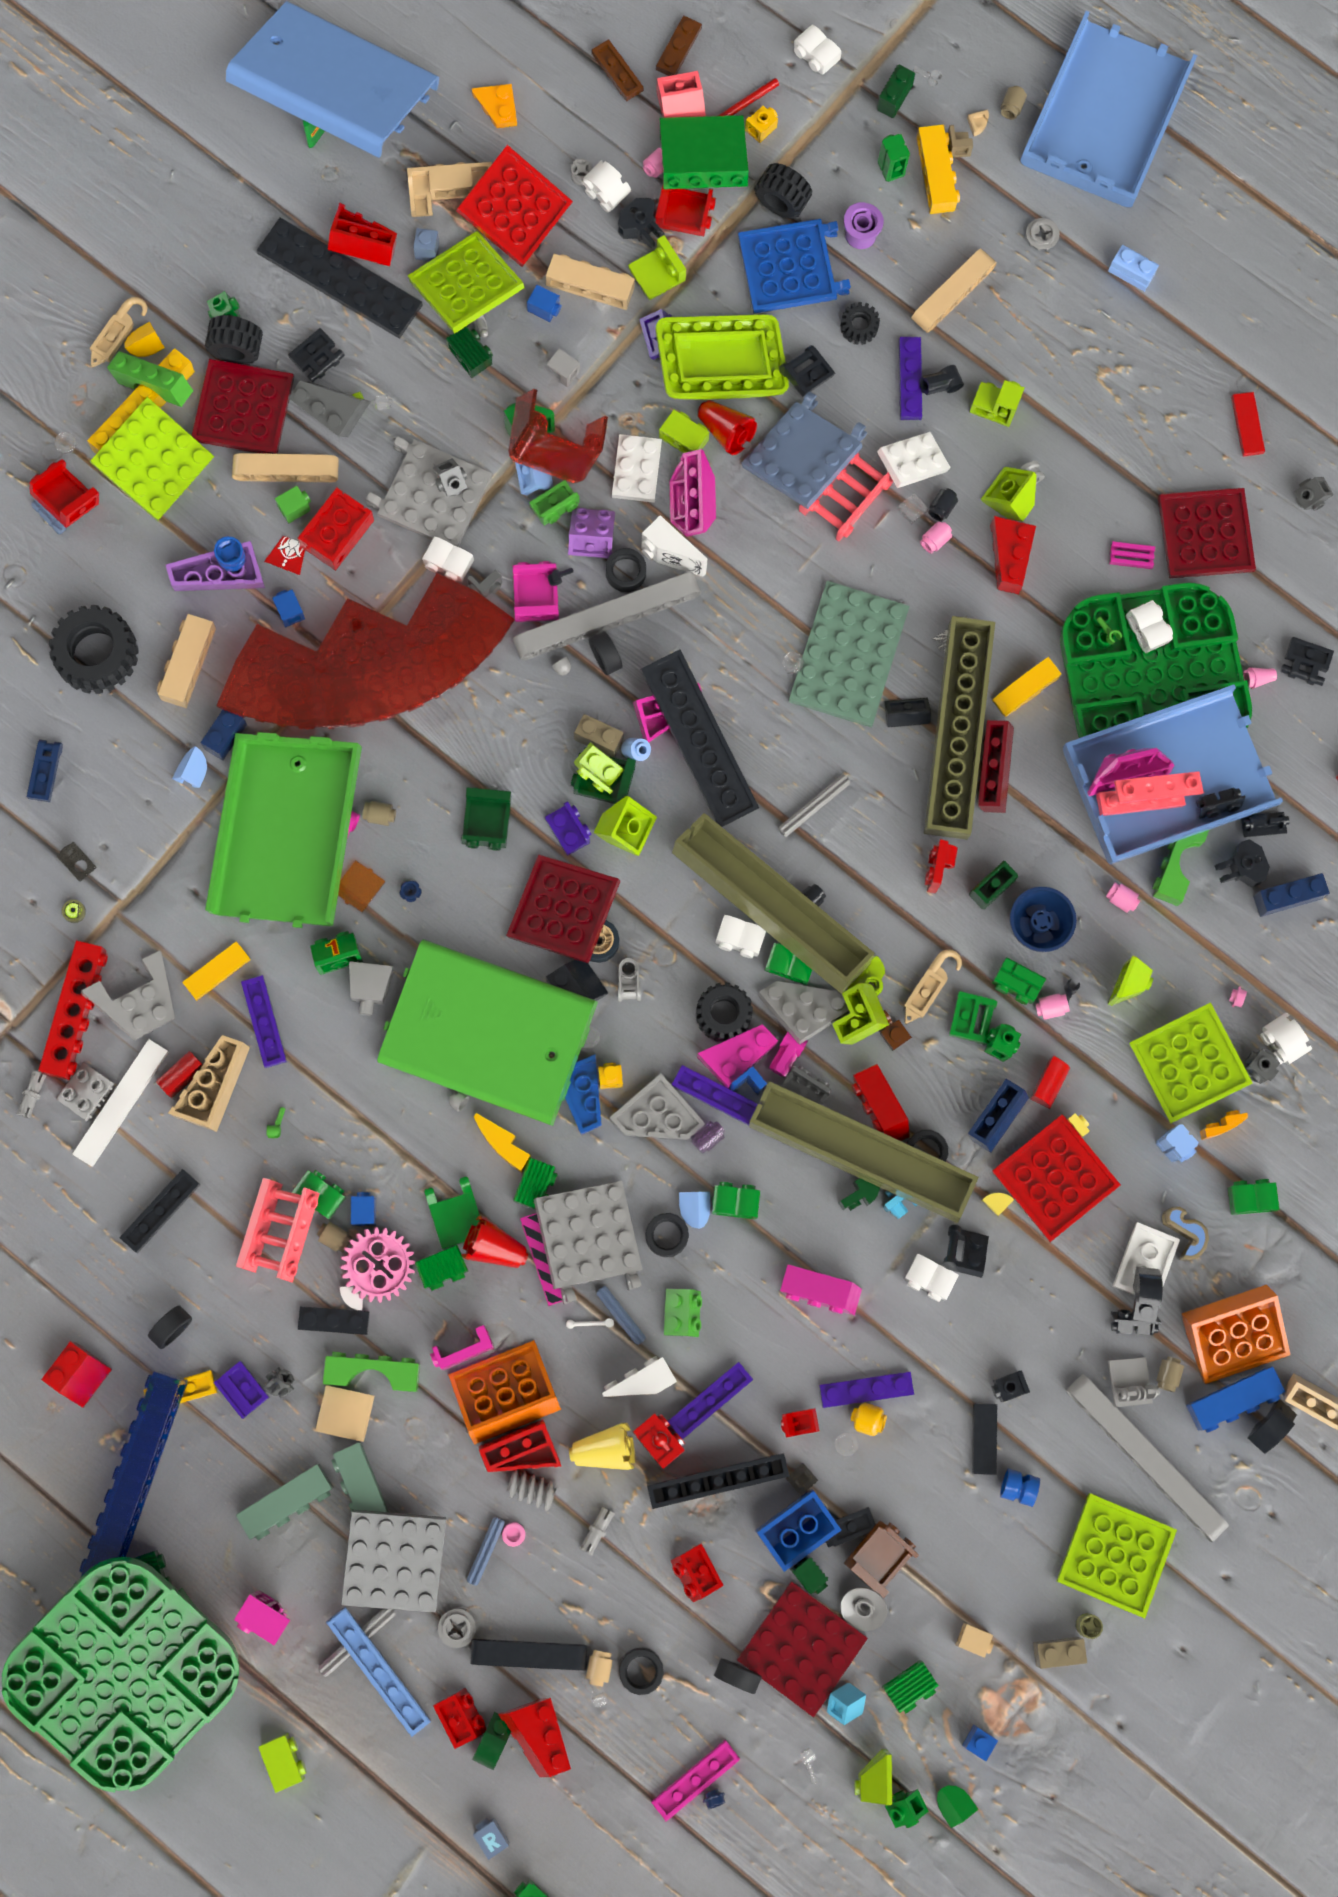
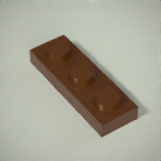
(679, 46)
(617, 70)

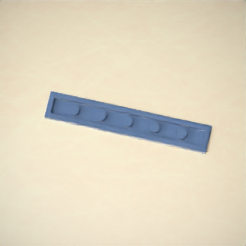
(378, 1671)

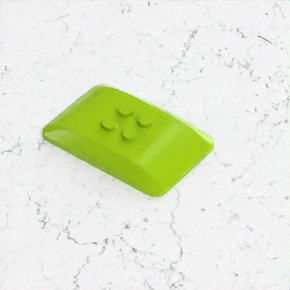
(721, 356)

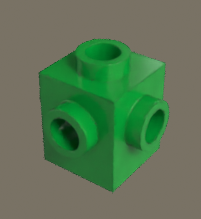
(223, 305)
(1003, 1042)
(906, 1808)

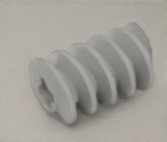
(531, 1489)

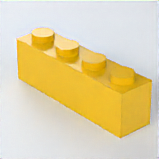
(937, 169)

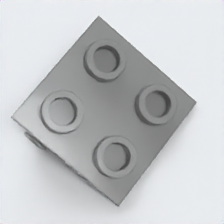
(85, 1091)
(1131, 1382)

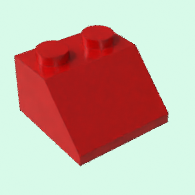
(76, 1374)

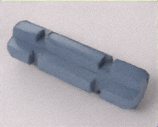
(48, 517)

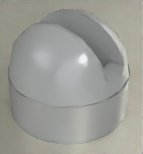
(562, 667)
(458, 1101)

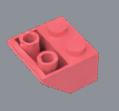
(681, 95)

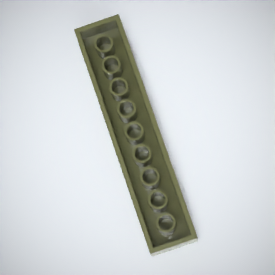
(959, 728)

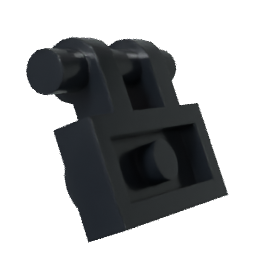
(313, 349)
(1309, 655)

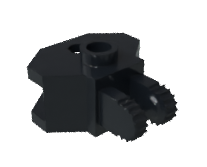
(639, 221)
(1246, 864)

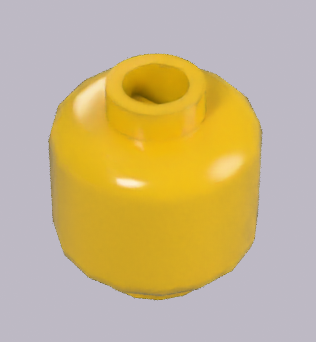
(868, 1419)

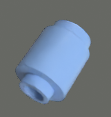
(636, 749)

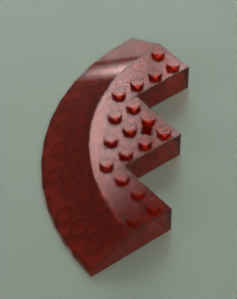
(366, 662)

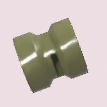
(1093, 1627)

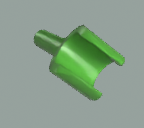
(1109, 632)
(274, 1131)

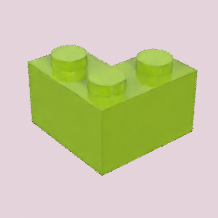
(997, 403)
(865, 1015)

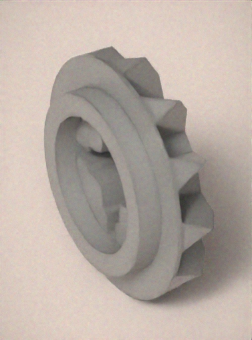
(1047, 227)
(445, 1626)

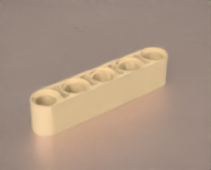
(954, 290)
(285, 467)

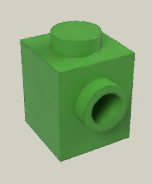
(293, 504)

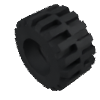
(783, 191)
(233, 339)
(724, 993)

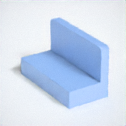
(532, 479)

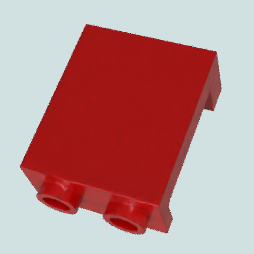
(685, 211)
(63, 494)

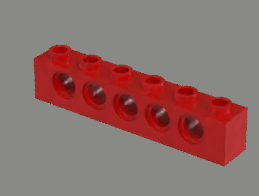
(50, 1064)

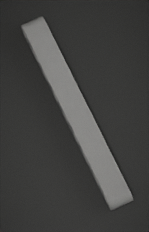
(606, 616)
(1147, 1458)

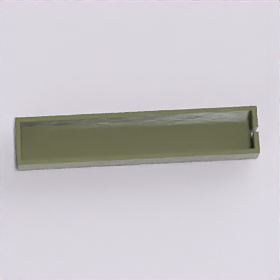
(773, 903)
(863, 1152)

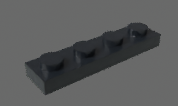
(159, 1211)

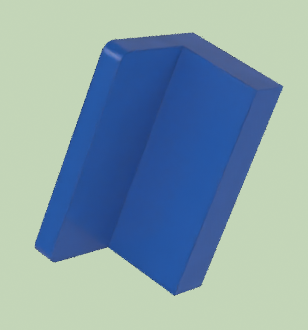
(753, 1079)

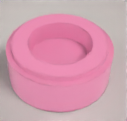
(513, 1534)

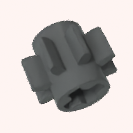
(279, 1382)

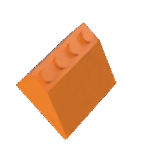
(1236, 1333)
(504, 1392)

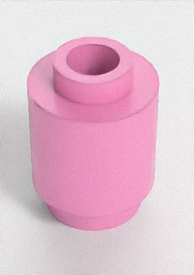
(653, 164)
(936, 537)
(1123, 897)
(1052, 1006)

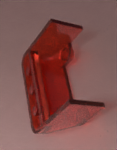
(549, 453)

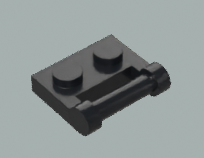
(812, 375)
(973, 1251)

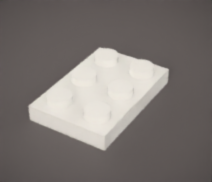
(913, 459)
(636, 468)
(1145, 1249)

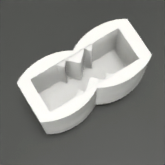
(817, 49)
(447, 559)
(1149, 626)
(740, 936)
(931, 1278)

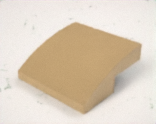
(344, 1413)

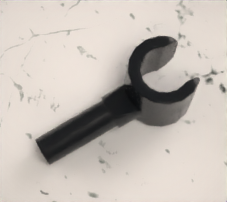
(555, 578)
(1069, 991)

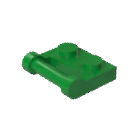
(966, 1014)

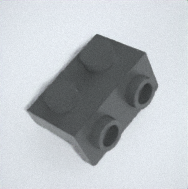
(806, 1086)

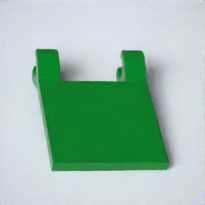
(454, 1215)

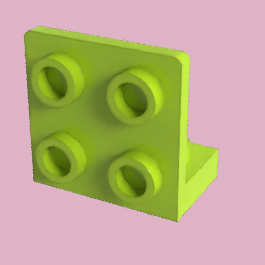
(658, 270)

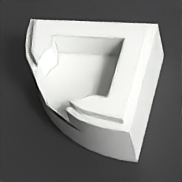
(351, 1299)

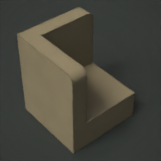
(959, 143)

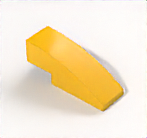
(1027, 687)
(502, 1143)

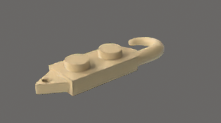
(115, 332)
(929, 986)

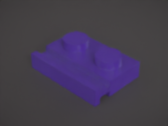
(241, 1389)

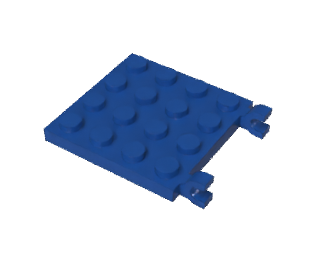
(790, 265)

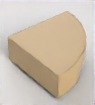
(978, 121)

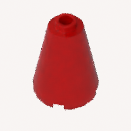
(727, 425)
(493, 1245)

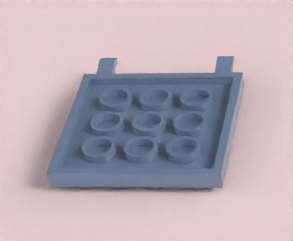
(803, 453)

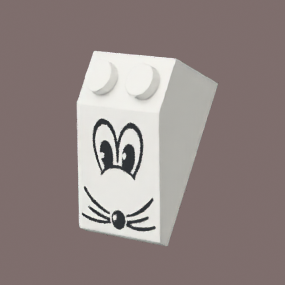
(671, 549)

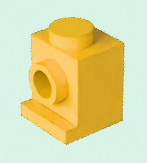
(761, 123)
(610, 1076)

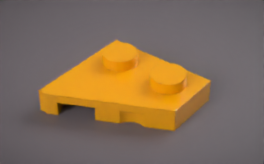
(498, 104)

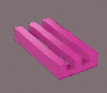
(1132, 547)

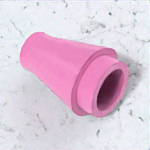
(1259, 676)

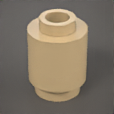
(599, 1668)

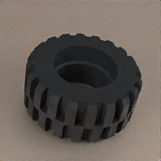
(85, 623)

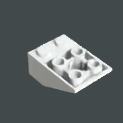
(648, 1381)

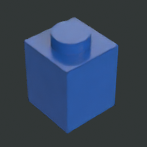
(544, 303)
(288, 607)
(363, 1209)
(979, 1743)

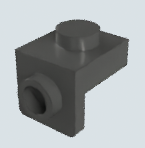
(488, 585)

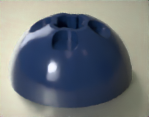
(1049, 910)

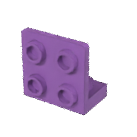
(591, 533)

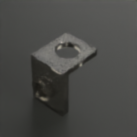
(70, 856)

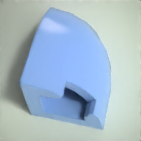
(191, 768)
(695, 1208)

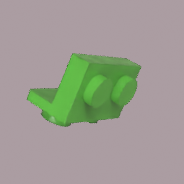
(554, 503)
(682, 1312)

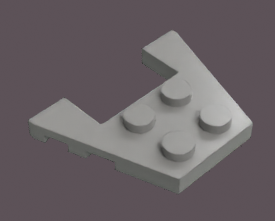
(142, 1008)

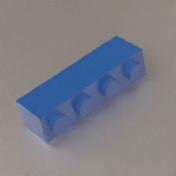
(1236, 1398)

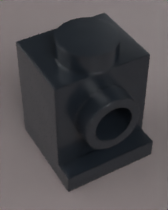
(1017, 1379)

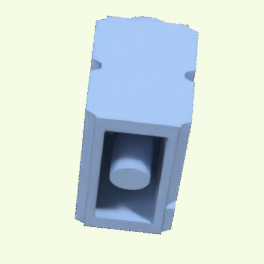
(1133, 268)
(1178, 1144)

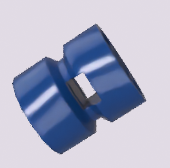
(229, 553)
(1018, 1487)

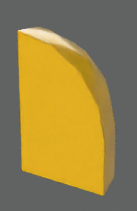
(143, 341)

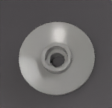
(864, 1617)

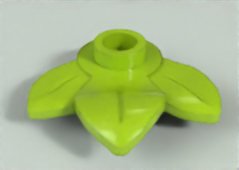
(872, 974)

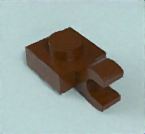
(894, 1033)

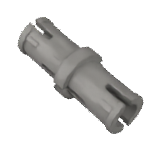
(31, 1094)
(597, 1530)

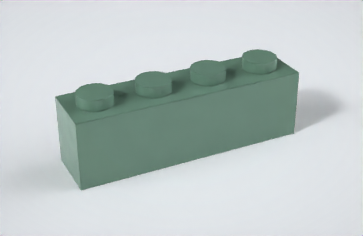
(358, 1479)
(285, 1501)

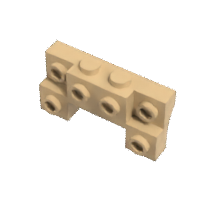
(440, 183)

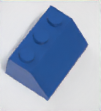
(798, 1530)

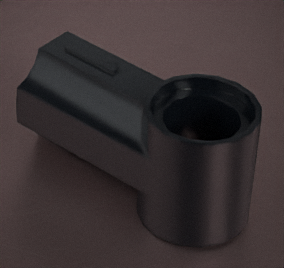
(945, 380)

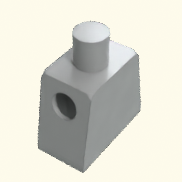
(369, 984)

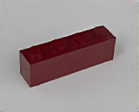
(996, 766)

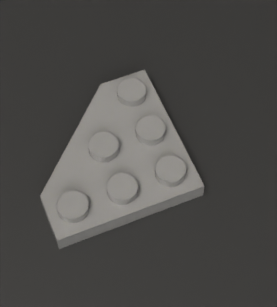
(803, 1008)
(657, 1113)

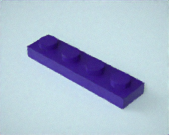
(910, 372)
(264, 1021)
(714, 1095)
(866, 1389)
(710, 1400)

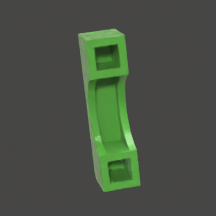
(167, 383)
(1172, 883)
(341, 1370)

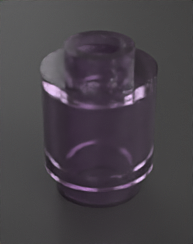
(708, 1136)

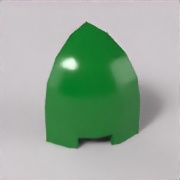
(955, 1805)

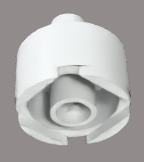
(605, 185)
(1286, 1039)

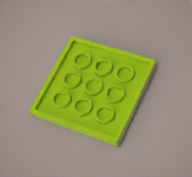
(466, 281)
(152, 459)
(1191, 1063)
(1116, 1555)

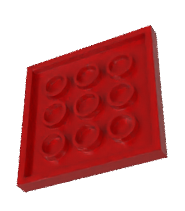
(514, 206)
(1056, 1178)

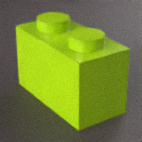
(683, 433)
(282, 1762)

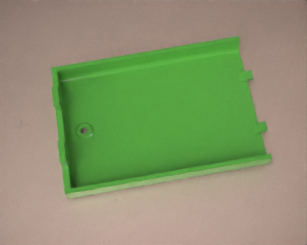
(283, 829)
(487, 1032)

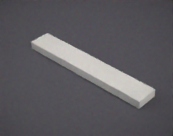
(120, 1103)

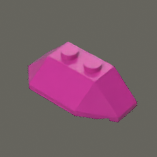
(692, 494)
(1130, 765)

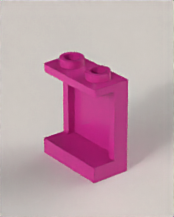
(533, 594)
(465, 1354)

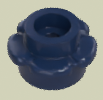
(410, 885)
(714, 1799)

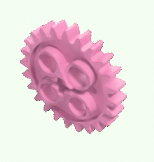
(390, 1248)

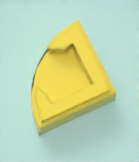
(998, 1202)

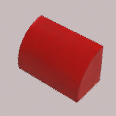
(179, 1074)
(1050, 1082)

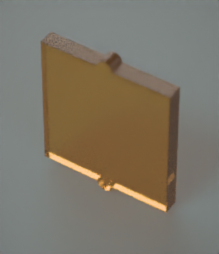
(359, 886)

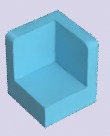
(846, 1703)

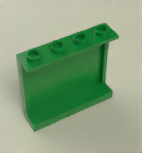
(704, 152)

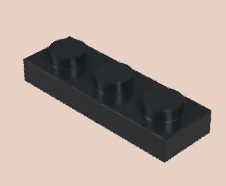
(333, 1320)

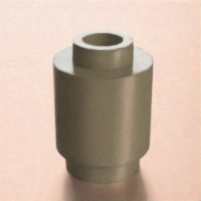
(1013, 102)
(379, 813)
(333, 1237)
(1169, 1374)

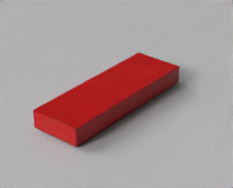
(1248, 424)

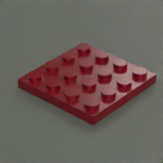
(242, 407)
(1206, 533)
(563, 908)
(802, 1649)

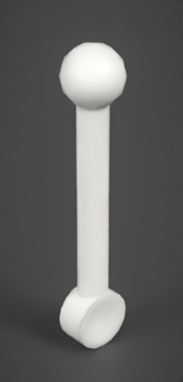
(608, 1323)

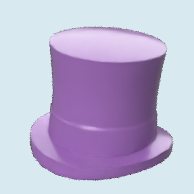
(862, 225)

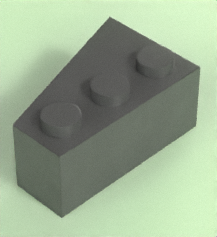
(330, 407)

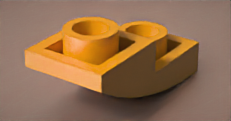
(1228, 1122)

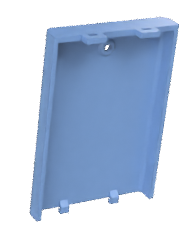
(330, 77)
(1106, 113)
(1195, 735)

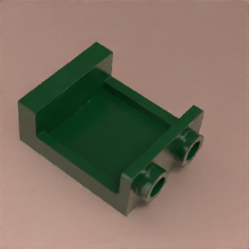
(620, 786)
(486, 818)

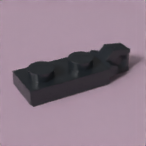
(852, 1527)

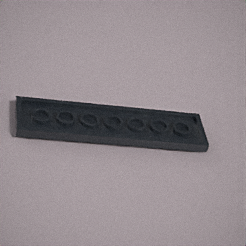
(339, 278)
(699, 738)

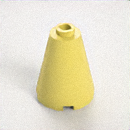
(605, 1449)

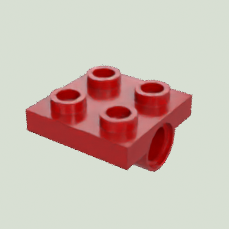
(940, 857)

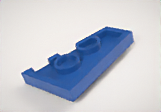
(584, 1095)

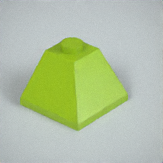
(1012, 493)
(626, 825)
(1132, 981)
(875, 1780)

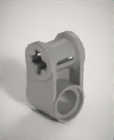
(628, 984)

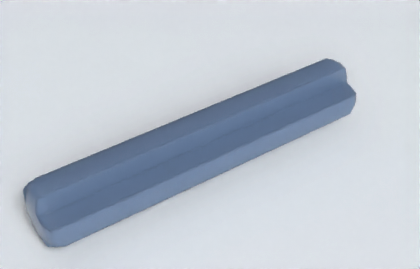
(620, 1315)
(485, 1551)

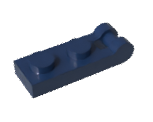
(44, 771)

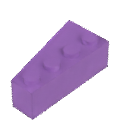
(206, 574)

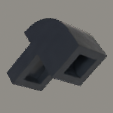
(1148, 1294)
(1273, 1427)

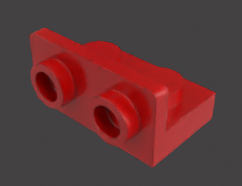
(696, 1573)
(460, 1718)

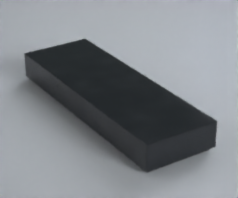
(984, 1439)

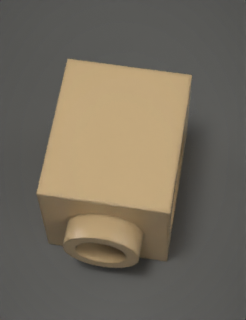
(975, 1640)

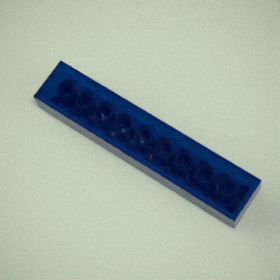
(136, 1469)

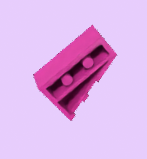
(650, 718)
(737, 1055)
(820, 1290)
(263, 1617)

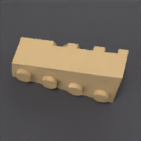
(212, 1085)

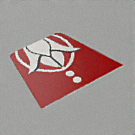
(287, 555)

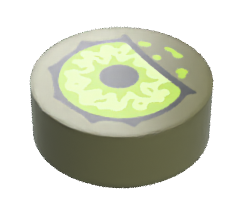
(73, 911)

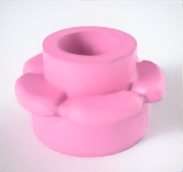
(1238, 997)

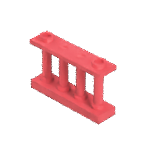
(846, 528)
(1149, 793)
(260, 1223)

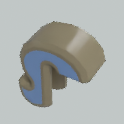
(1190, 1229)

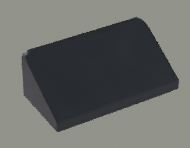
(908, 712)

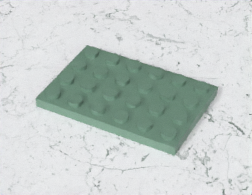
(849, 654)

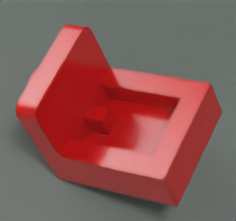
(800, 1423)

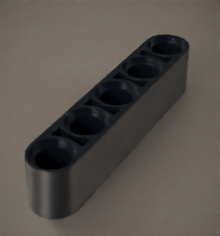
(528, 1654)

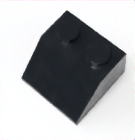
(579, 979)

